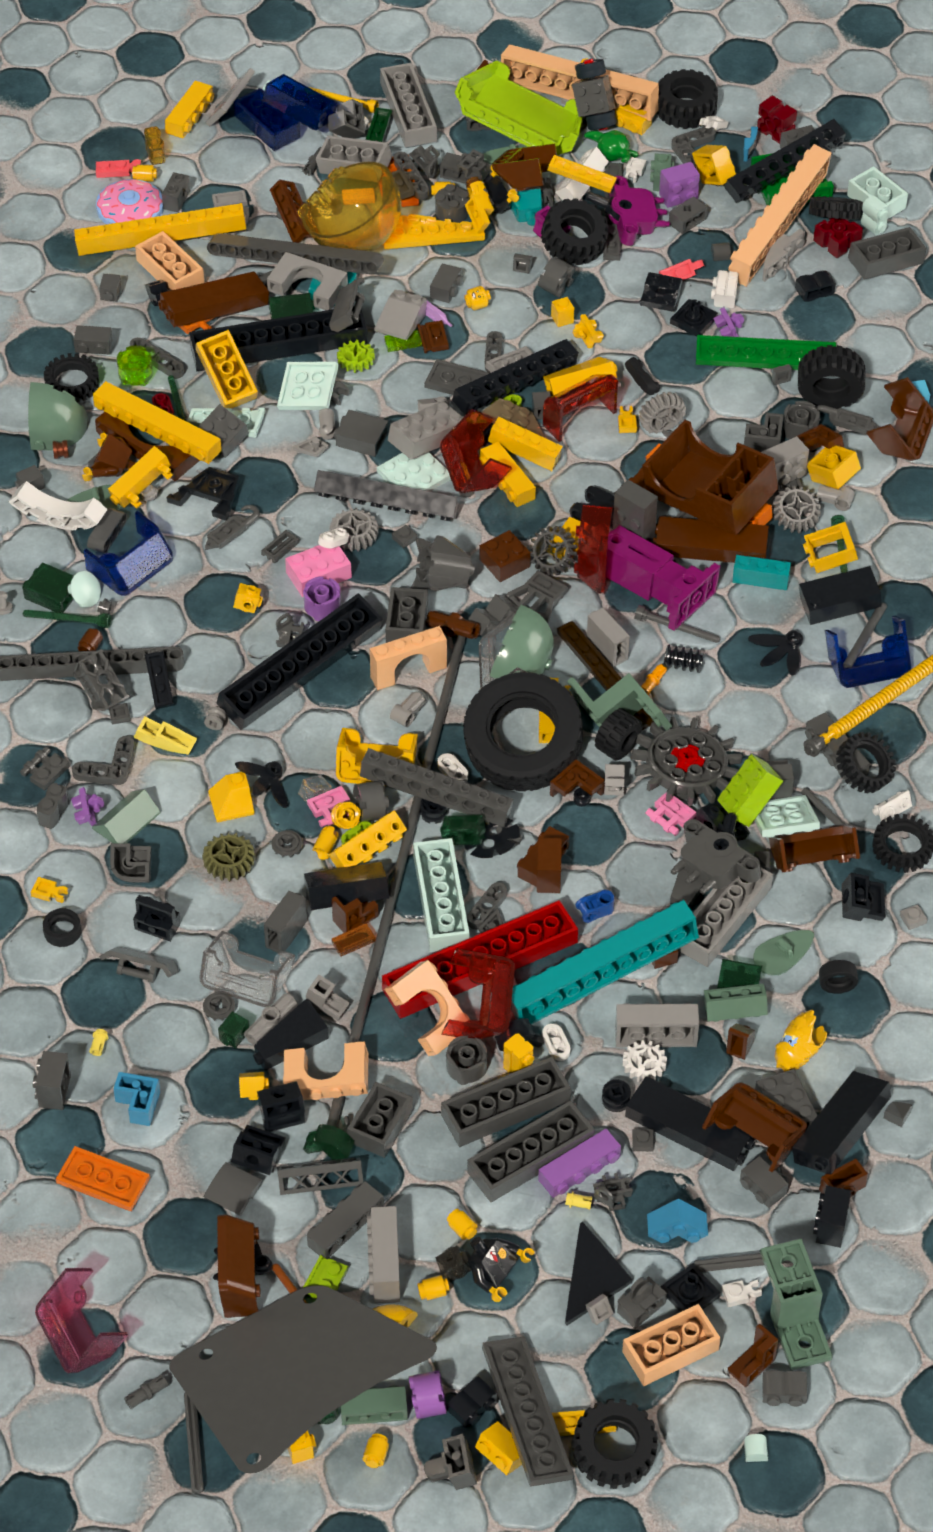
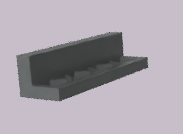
(317, 1168)

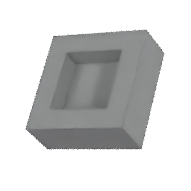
(913, 917)
(599, 1309)

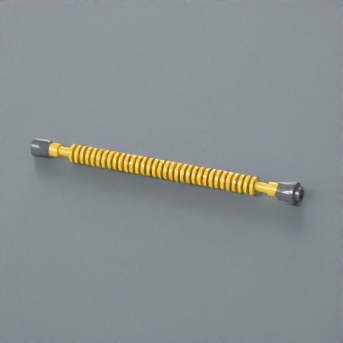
(866, 709)

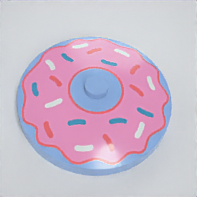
(129, 201)

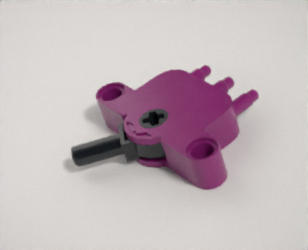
(631, 210)

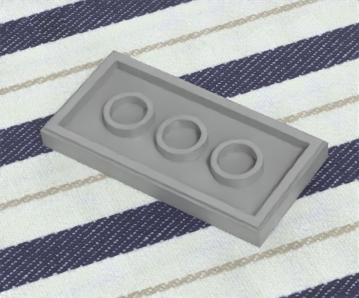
(230, 97)

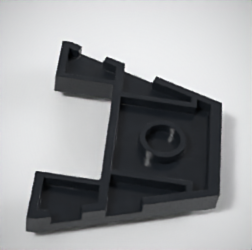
(210, 485)

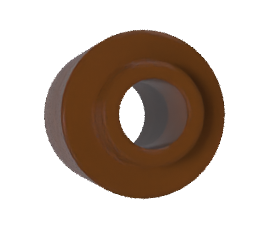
(90, 640)

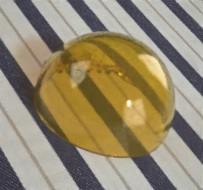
(355, 208)

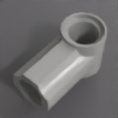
(840, 497)
(405, 713)

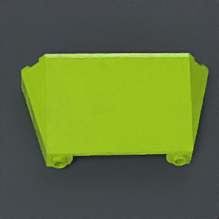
(517, 111)

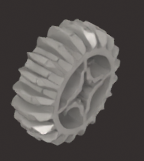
(662, 412)
(809, 505)
(359, 525)

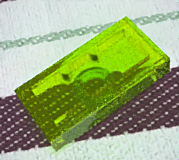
(396, 344)

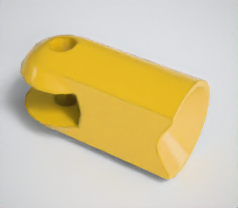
(325, 842)

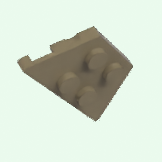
(518, 415)

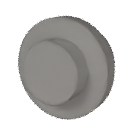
(149, 493)

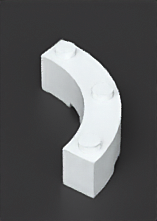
(57, 512)

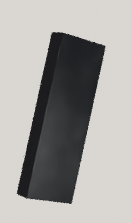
(159, 680)

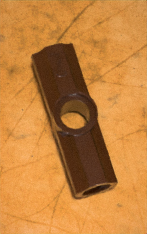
(453, 624)

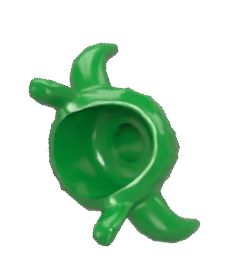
(612, 145)

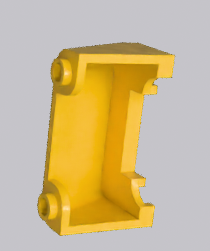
(351, 753)

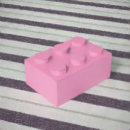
(318, 563)

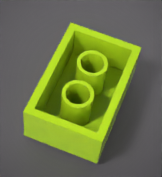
(750, 790)

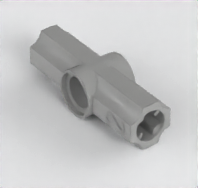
(277, 1012)

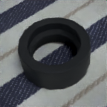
(66, 939)
(838, 968)

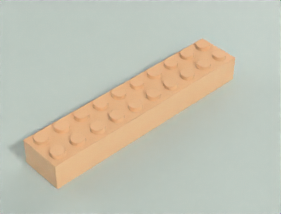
(556, 75)
(780, 214)

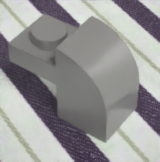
(614, 779)
(323, 999)

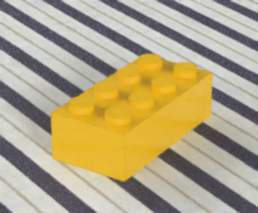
(226, 370)

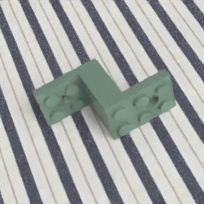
(625, 695)
(796, 1304)

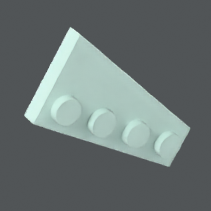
(251, 418)

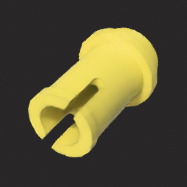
(99, 1039)
(578, 1200)

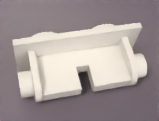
(895, 805)

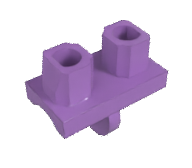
(724, 319)
(89, 806)

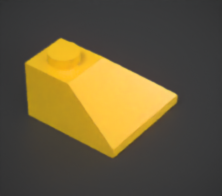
(231, 797)

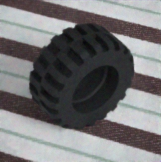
(686, 85)
(580, 215)
(831, 362)
(607, 1470)

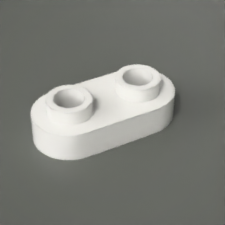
(333, 538)
(454, 769)
(556, 1044)

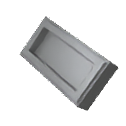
(229, 198)

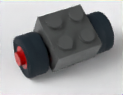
(594, 95)

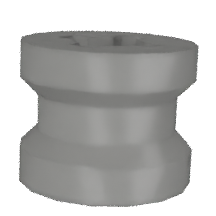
(215, 718)

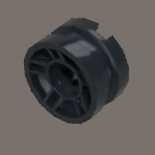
(432, 812)
(618, 1102)

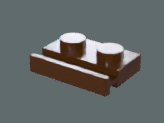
(433, 336)

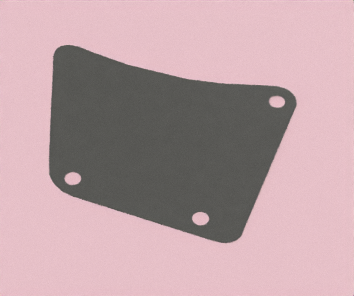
(292, 1369)

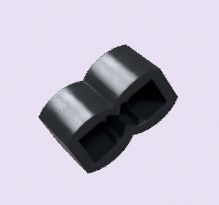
(815, 285)
(472, 1402)

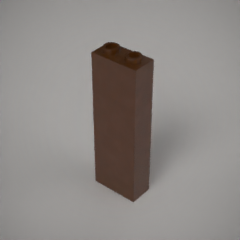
(213, 299)
(705, 541)

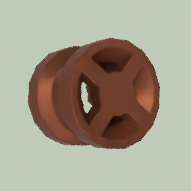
(60, 449)

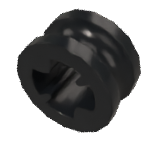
(579, 801)

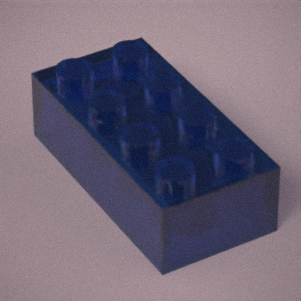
(299, 101)
(265, 121)

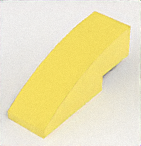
(164, 736)

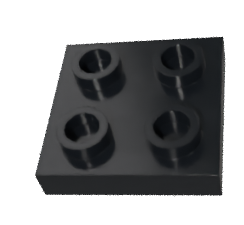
(693, 317)
(690, 1288)

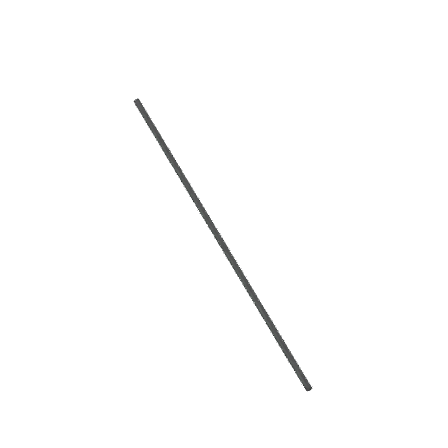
(400, 866)

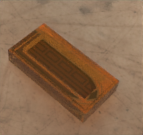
(353, 940)

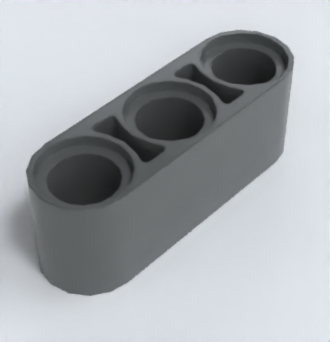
(106, 530)

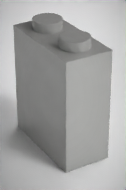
(608, 637)

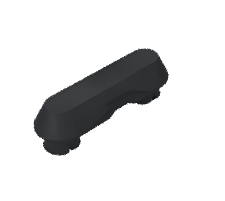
(642, 378)

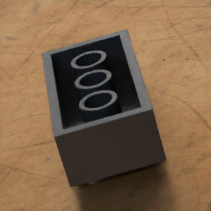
(840, 595)
(363, 882)

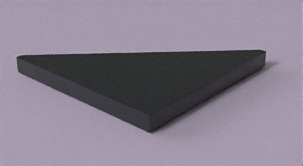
(593, 1274)

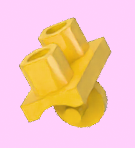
(587, 332)

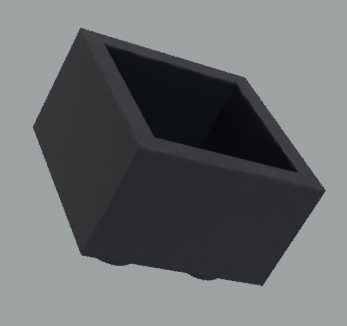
(831, 1216)

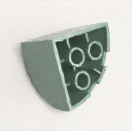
(54, 417)
(526, 645)

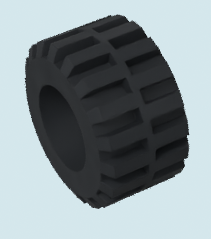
(618, 734)

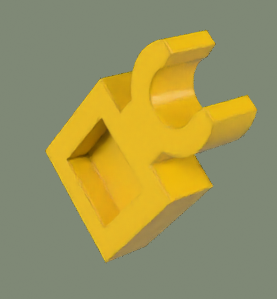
(627, 421)
(48, 889)

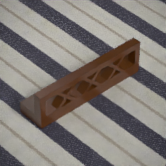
(288, 208)

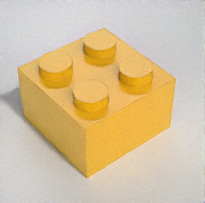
(714, 164)
(833, 466)

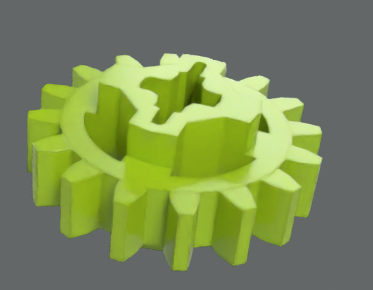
(356, 356)

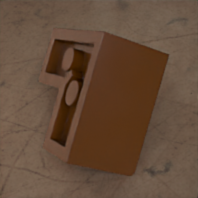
(821, 436)
(577, 775)
(549, 865)
(353, 914)
(756, 1358)

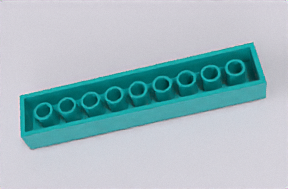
(604, 963)

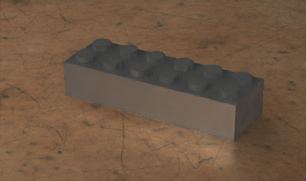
(505, 1102)
(527, 1150)

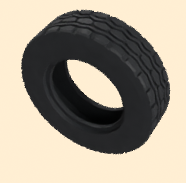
(516, 692)

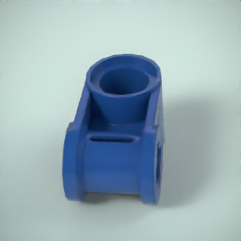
(596, 906)

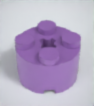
(321, 597)
(428, 1394)

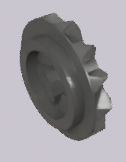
(287, 837)
(213, 1001)

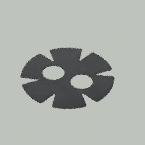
(500, 840)

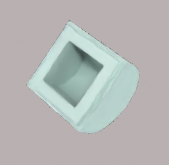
(755, 1448)

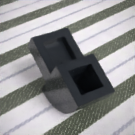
(154, 289)

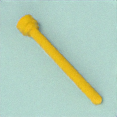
(369, 105)

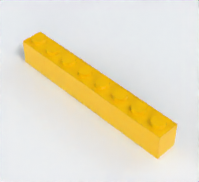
(157, 422)

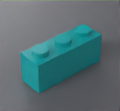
(761, 572)

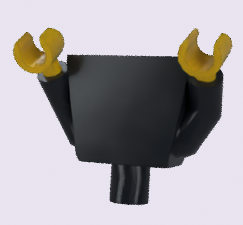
(498, 193)

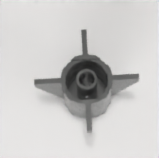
(442, 565)

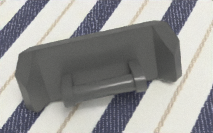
(342, 314)
(168, 965)

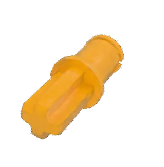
(653, 679)

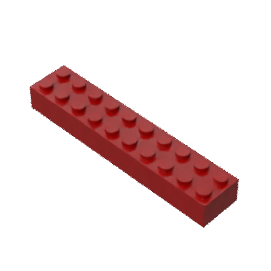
(520, 939)

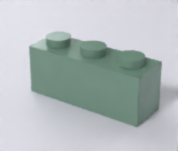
(735, 1002)
(376, 1406)

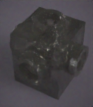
(454, 1263)

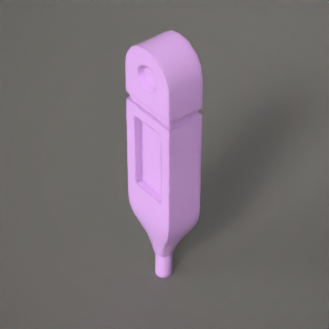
(436, 314)

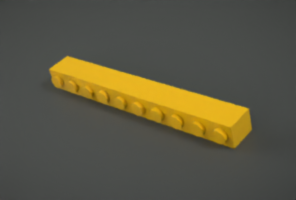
(176, 226)

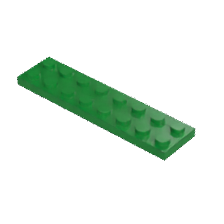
(753, 351)

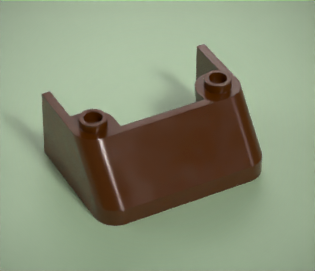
(524, 165)
(912, 423)
(819, 845)
(760, 1119)
(237, 1266)

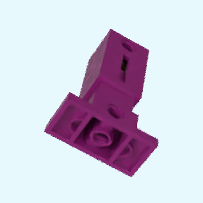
(653, 573)

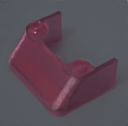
(66, 1326)

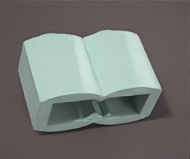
(874, 215)

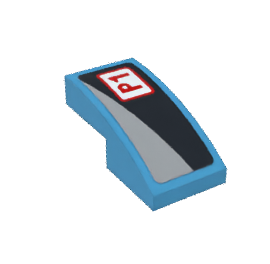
(750, 144)

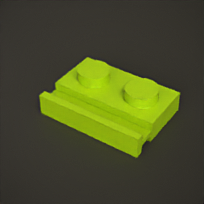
(326, 1273)

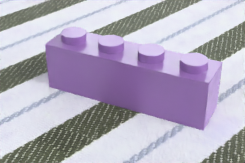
(579, 1163)

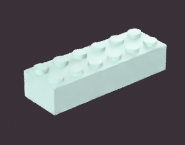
(440, 893)

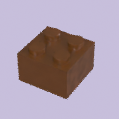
(504, 556)

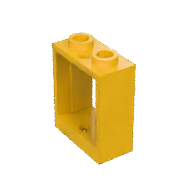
(826, 536)

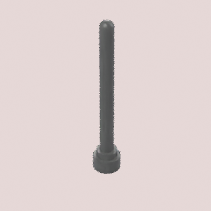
(644, 614)

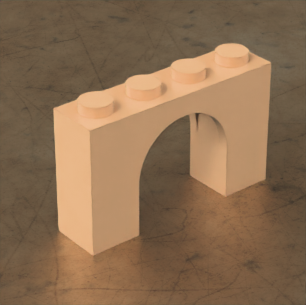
(387, 656)
(425, 978)
(349, 1081)

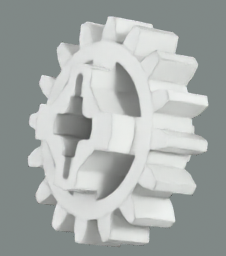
(644, 1061)

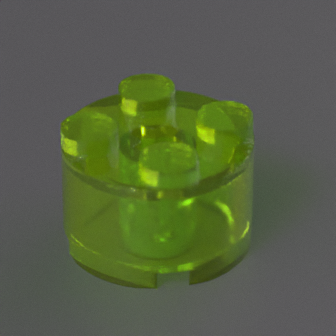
(134, 366)

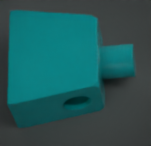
(527, 206)

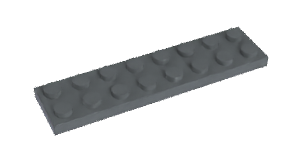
(527, 1411)

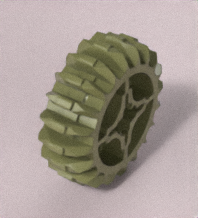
(228, 856)

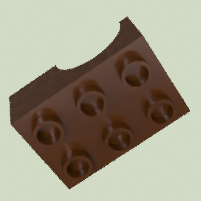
(710, 484)

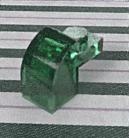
(330, 1140)

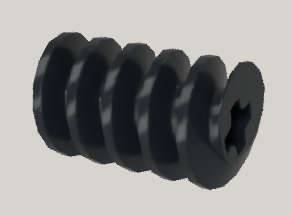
(684, 659)

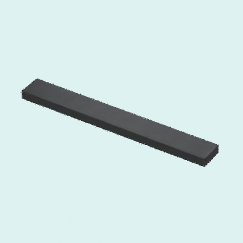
(612, 246)

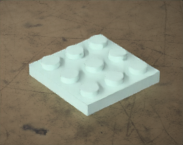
(307, 385)
(419, 473)
(787, 817)

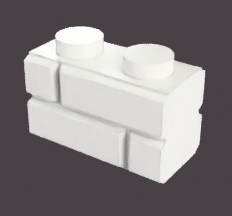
(725, 289)

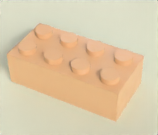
(168, 262)
(671, 1345)

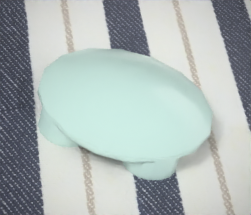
(85, 589)

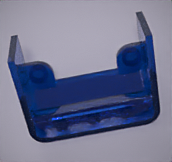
(137, 565)
(875, 667)

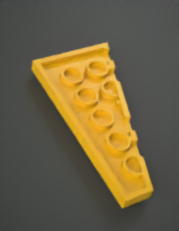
(426, 230)

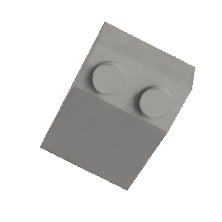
(401, 314)

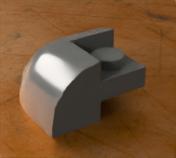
(131, 862)

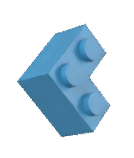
(140, 1094)
(677, 1220)

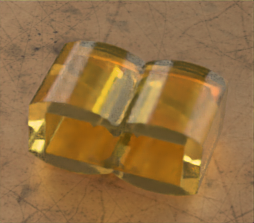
(154, 145)

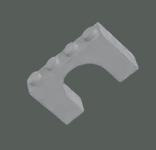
(295, 267)

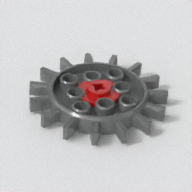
(689, 757)

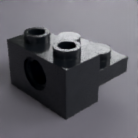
(661, 292)
(714, 818)
(862, 898)
(148, 911)
(281, 1106)
(257, 1149)

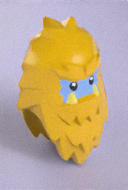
(799, 1042)

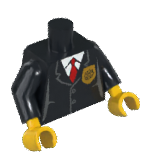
(493, 1262)

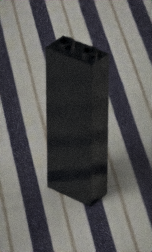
(682, 1122)
(841, 1122)

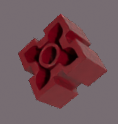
(775, 118)
(837, 235)

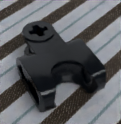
(595, 497)

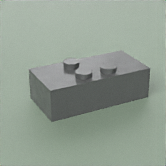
(887, 253)
(635, 510)

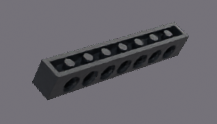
(735, 184)
(515, 376)

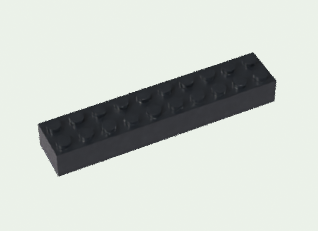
(284, 336)
(299, 661)

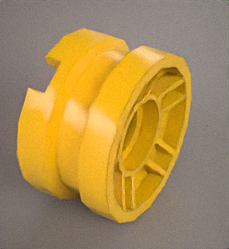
(338, 812)

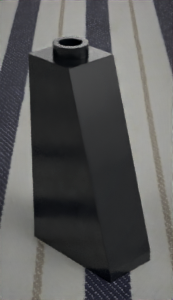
(297, 1030)

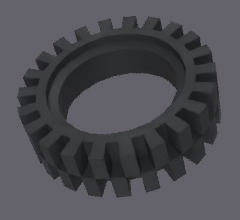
(835, 207)
(73, 363)
(875, 747)
(907, 825)

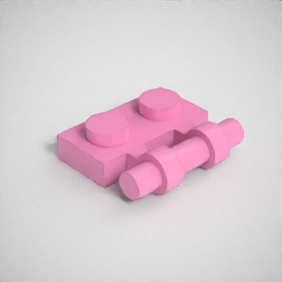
(324, 803)
(675, 810)

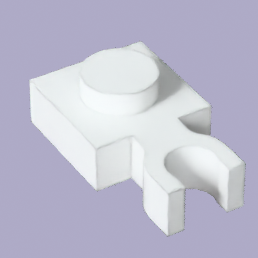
(713, 121)
(635, 167)
(738, 1294)

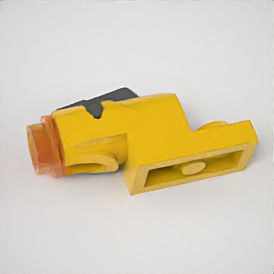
(479, 205)

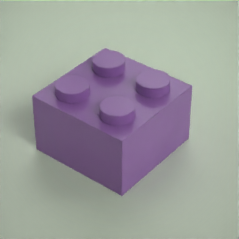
(679, 184)

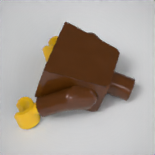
(111, 458)

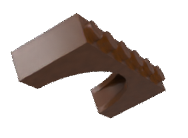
(179, 461)

